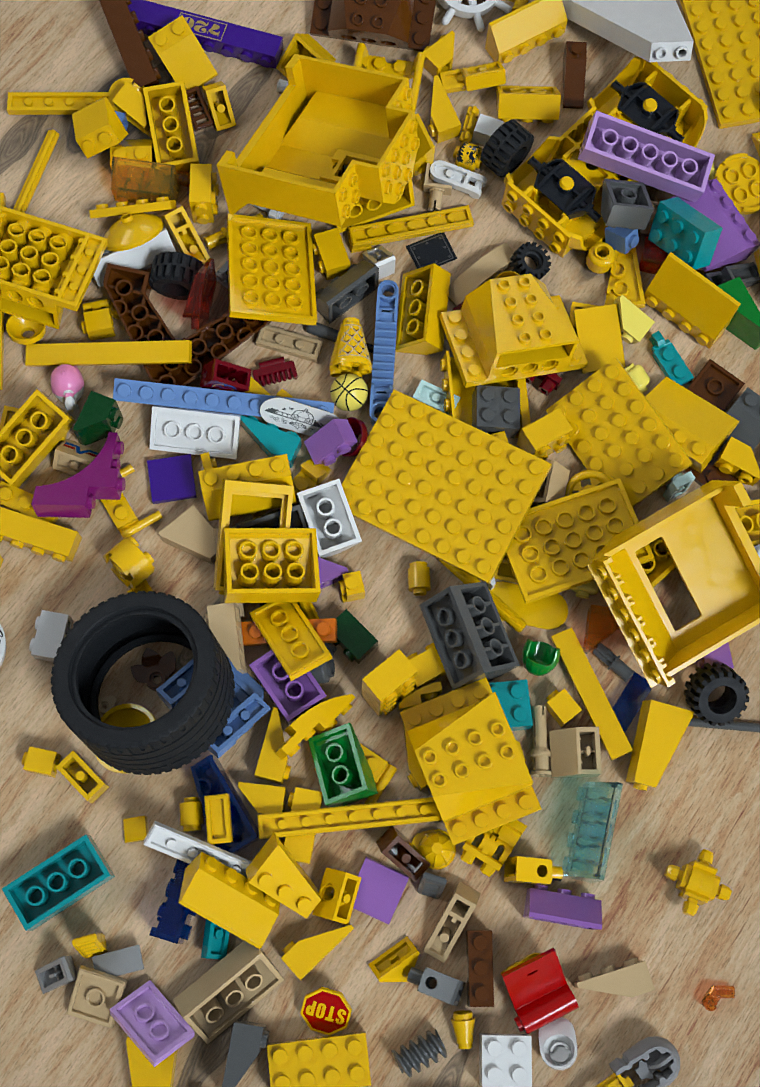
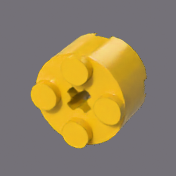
(129, 562)

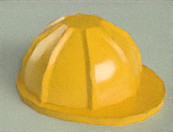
(435, 847)

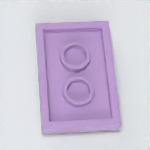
(152, 1023)

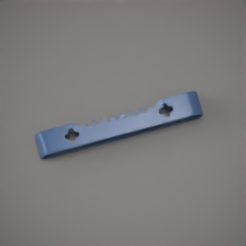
(384, 347)

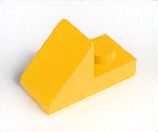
(310, 476)

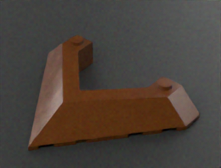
(130, 296)

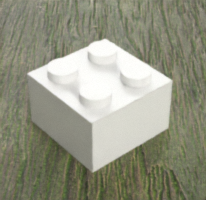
(505, 1060)

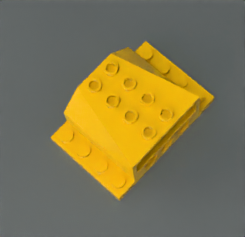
(44, 266)
(511, 332)
(471, 761)

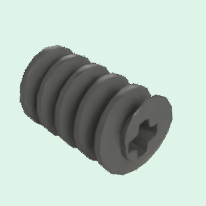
(420, 1053)

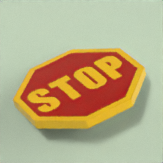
(326, 1011)

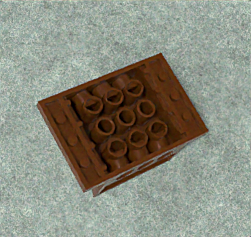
(376, 22)

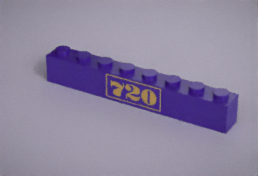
(214, 34)

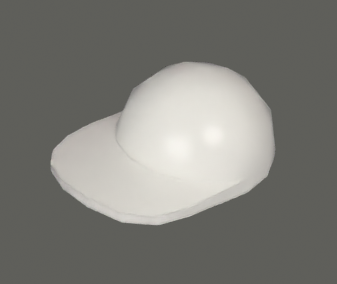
(558, 1044)

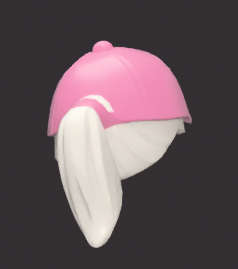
(68, 387)

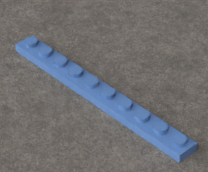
(199, 398)

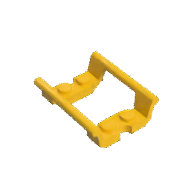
(399, 68)

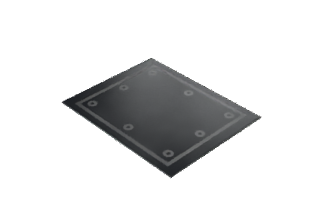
(432, 250)

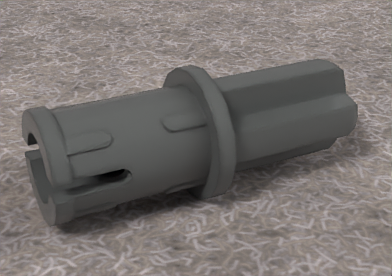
(613, 662)

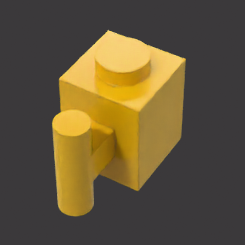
(98, 321)

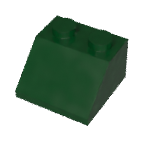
(97, 419)

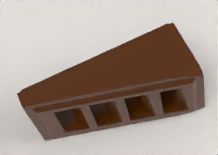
(196, 93)

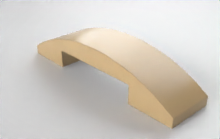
(480, 272)

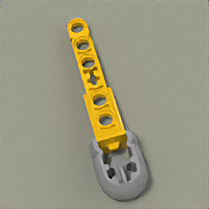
(657, 1053)

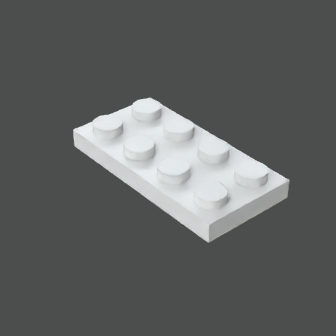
(195, 431)

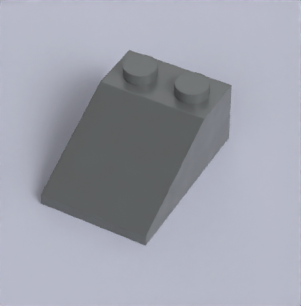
(747, 412)
(245, 1045)

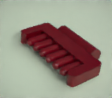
(272, 367)

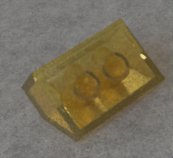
(143, 180)

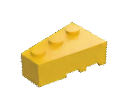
(282, 878)

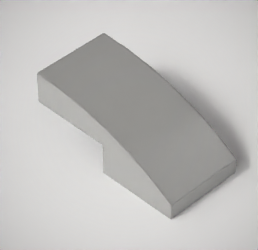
(119, 961)

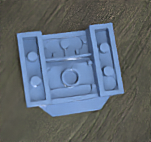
(246, 710)

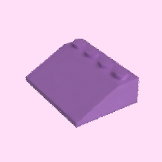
(736, 239)

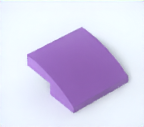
(379, 890)

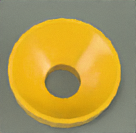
(17, 326)

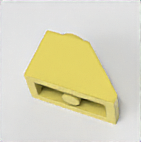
(632, 320)

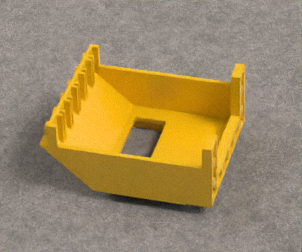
(715, 565)

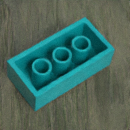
(58, 882)

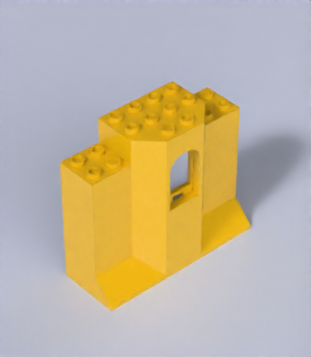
(318, 124)

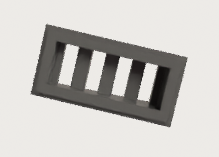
(431, 885)

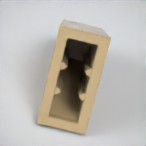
(192, 535)

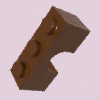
(480, 968)

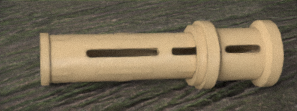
(540, 753)

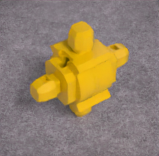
(698, 882)

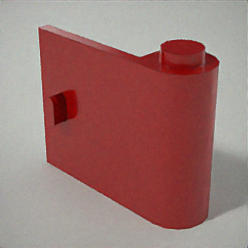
(539, 991)

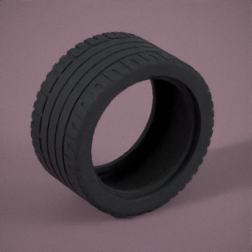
(104, 638)

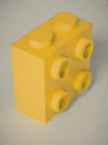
(203, 193)

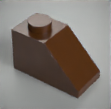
(402, 853)

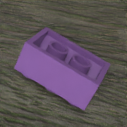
(289, 696)
(563, 907)

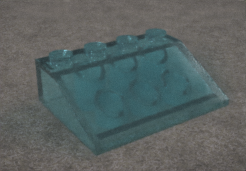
(592, 831)

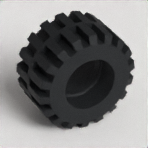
(507, 148)
(174, 274)
(725, 707)

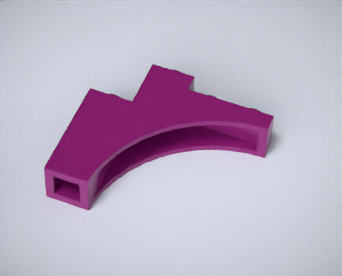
(78, 494)

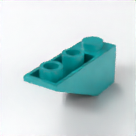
(271, 439)

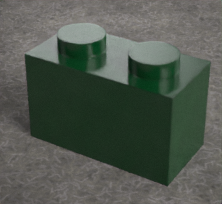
(354, 637)

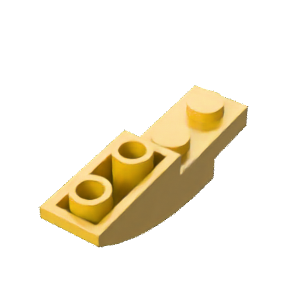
(314, 720)

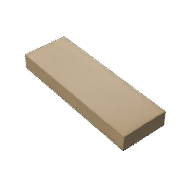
(289, 343)

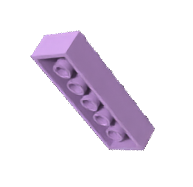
(646, 156)

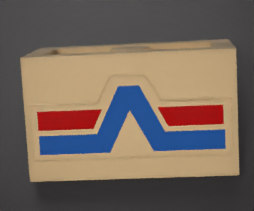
(73, 457)

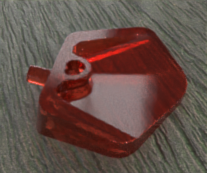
(201, 295)

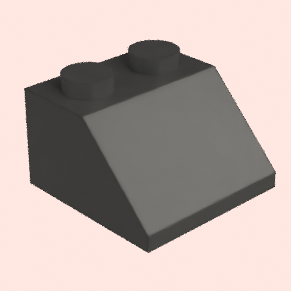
(625, 204)

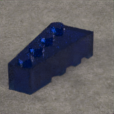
(172, 916)

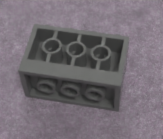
(468, 634)

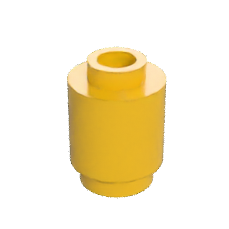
(419, 578)
(191, 814)

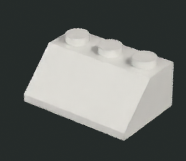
(329, 512)

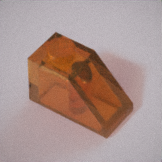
(599, 626)

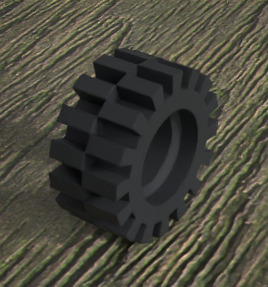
(535, 253)

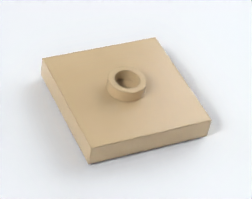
(94, 996)

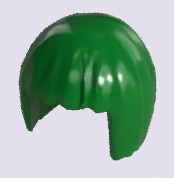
(539, 657)

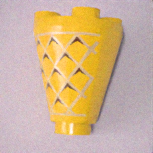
(350, 350)

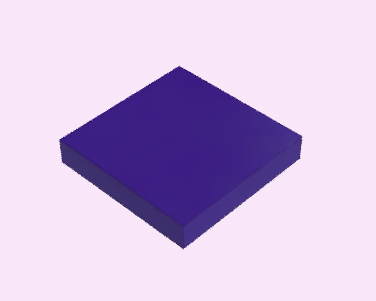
(171, 479)

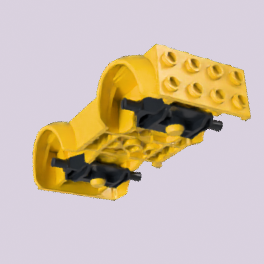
(557, 191)

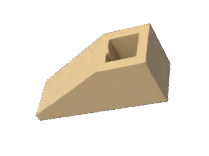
(627, 980)

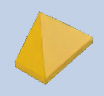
(396, 962)

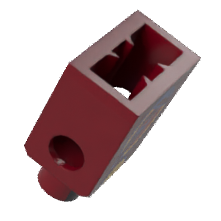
(219, 375)

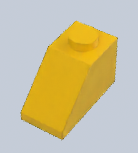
(132, 102)
(219, 105)
(264, 798)

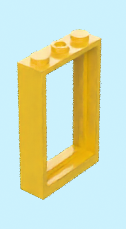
(251, 489)

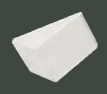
(382, 259)

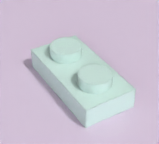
(432, 396)
(678, 486)

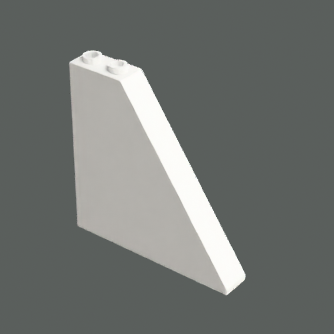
(643, 27)

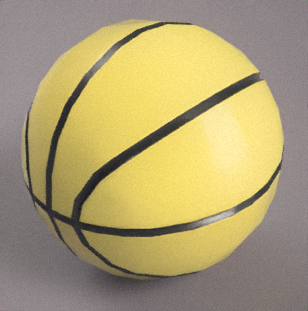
(349, 392)

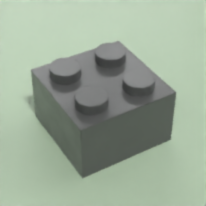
(496, 409)

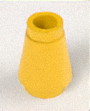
(463, 1026)

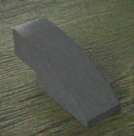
(748, 273)

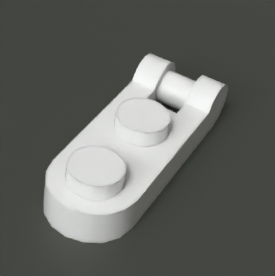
(458, 178)

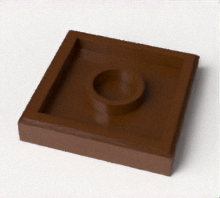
(716, 385)

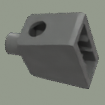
(447, 988)

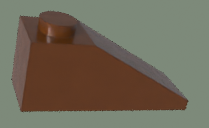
(574, 74)

